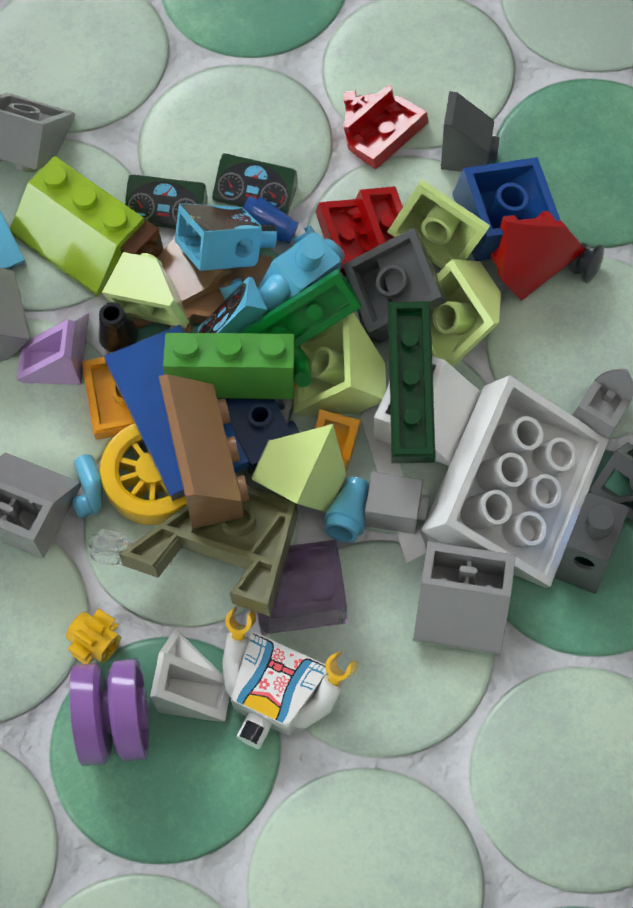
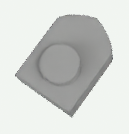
(606, 401)

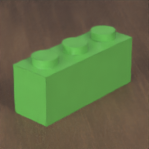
(234, 362)

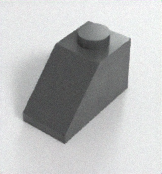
(467, 135)

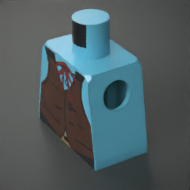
(221, 236)

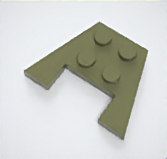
(251, 542)

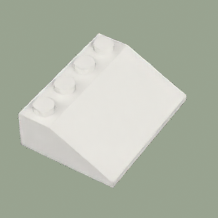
(517, 480)

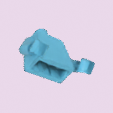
(295, 268)

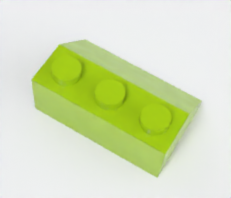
(74, 224)

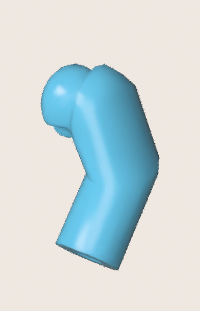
(91, 482)

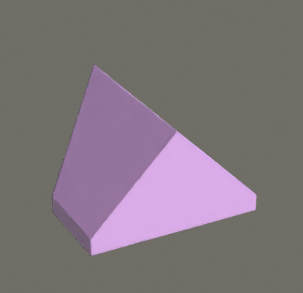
(55, 354)

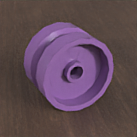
(109, 711)

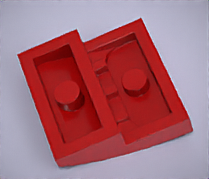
(360, 222)

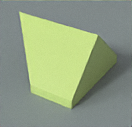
(303, 467)

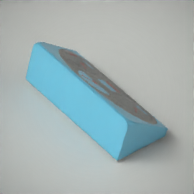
(236, 311)

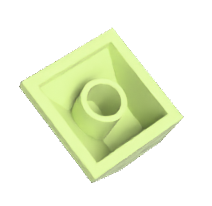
(443, 225)
(469, 312)
(344, 371)

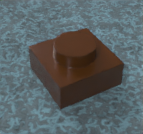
(144, 240)

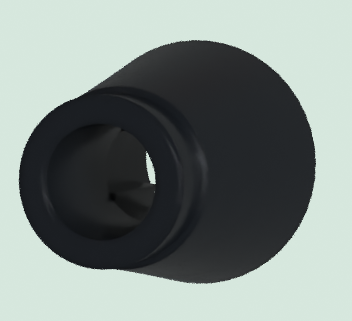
(116, 328)

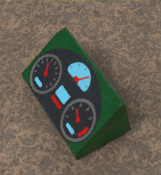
(245, 177)
(159, 198)

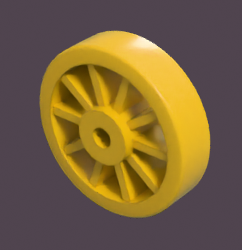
(143, 475)

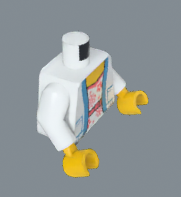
(276, 683)

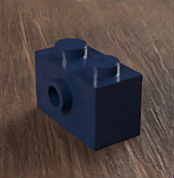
(256, 423)

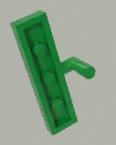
(307, 316)

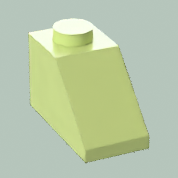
(145, 290)

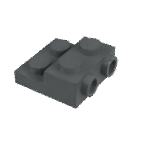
(392, 273)

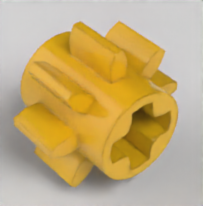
(93, 637)

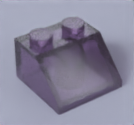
(309, 590)

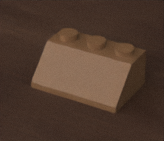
(203, 451)

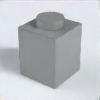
(395, 503)

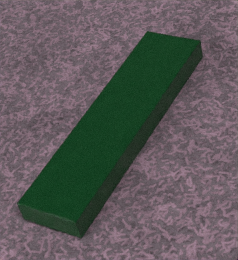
(411, 382)

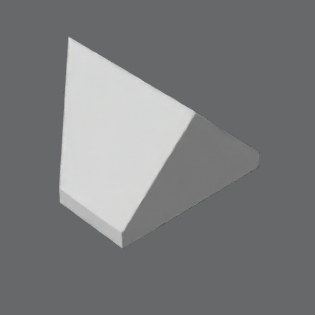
(188, 682)

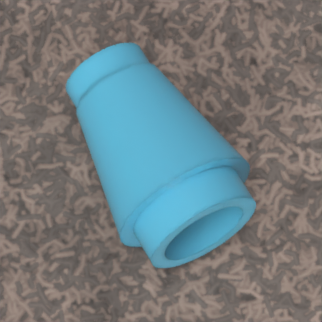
(346, 515)

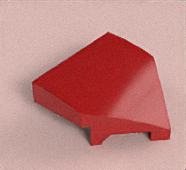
(380, 124)
(533, 251)

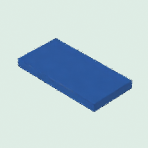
(137, 378)

